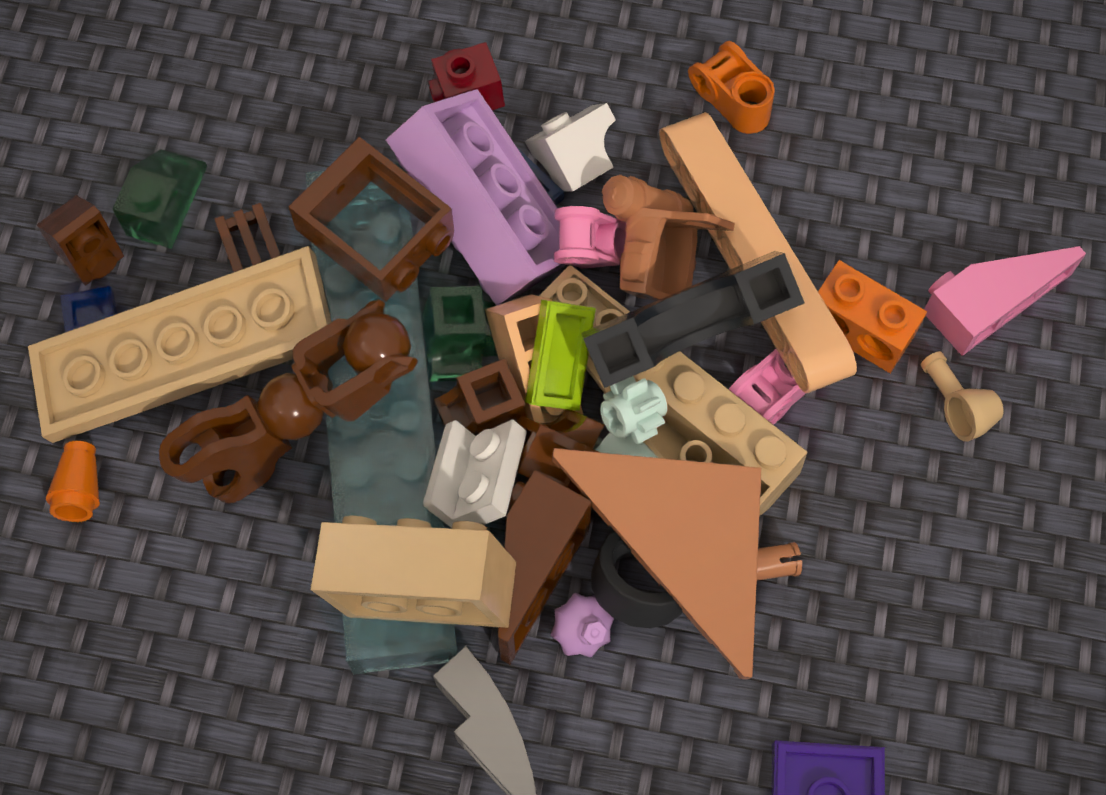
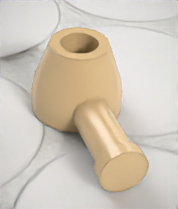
(967, 411)

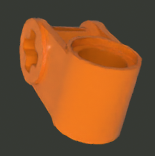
(729, 82)

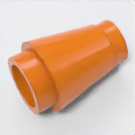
(75, 483)

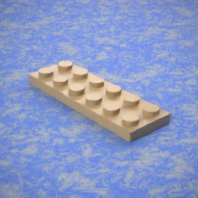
(177, 345)

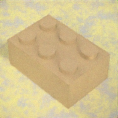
(414, 572)

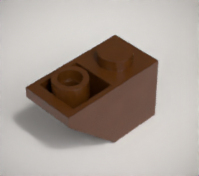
(81, 239)

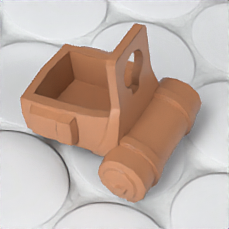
(659, 236)

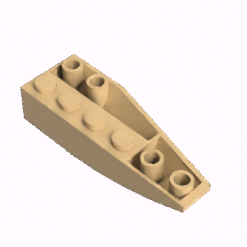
(702, 415)

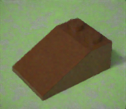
(543, 537)

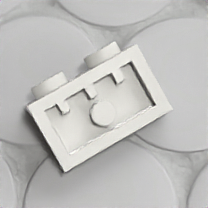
(474, 473)

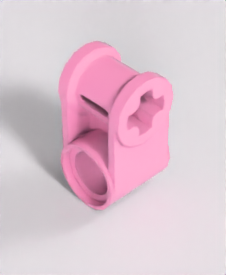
(589, 237)
(768, 388)

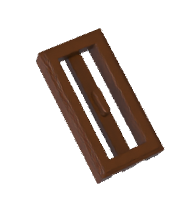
(242, 222)

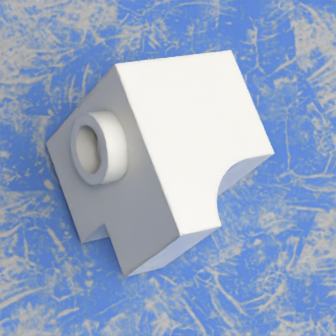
(574, 146)

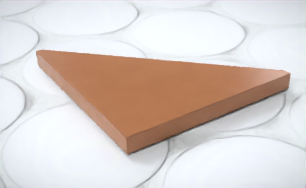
(689, 530)

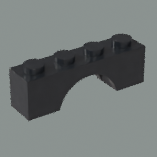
(692, 315)

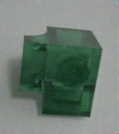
(456, 331)

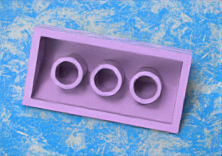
(496, 201)

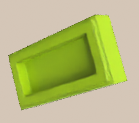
(559, 355)

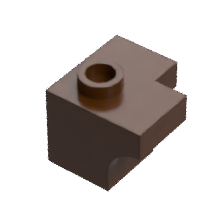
(482, 399)
(567, 432)

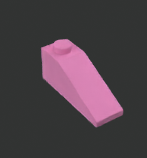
(994, 292)

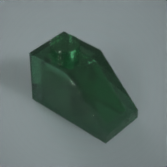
(158, 196)

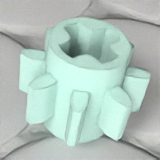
(634, 409)

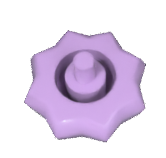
(581, 626)

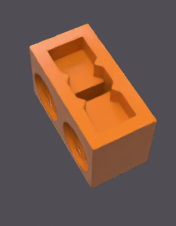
(870, 315)

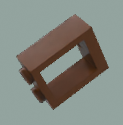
(340, 185)

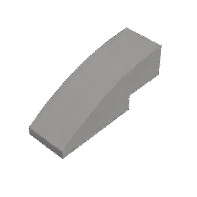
(490, 728)

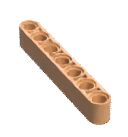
(717, 185)

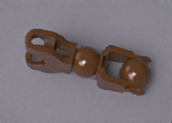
(291, 406)

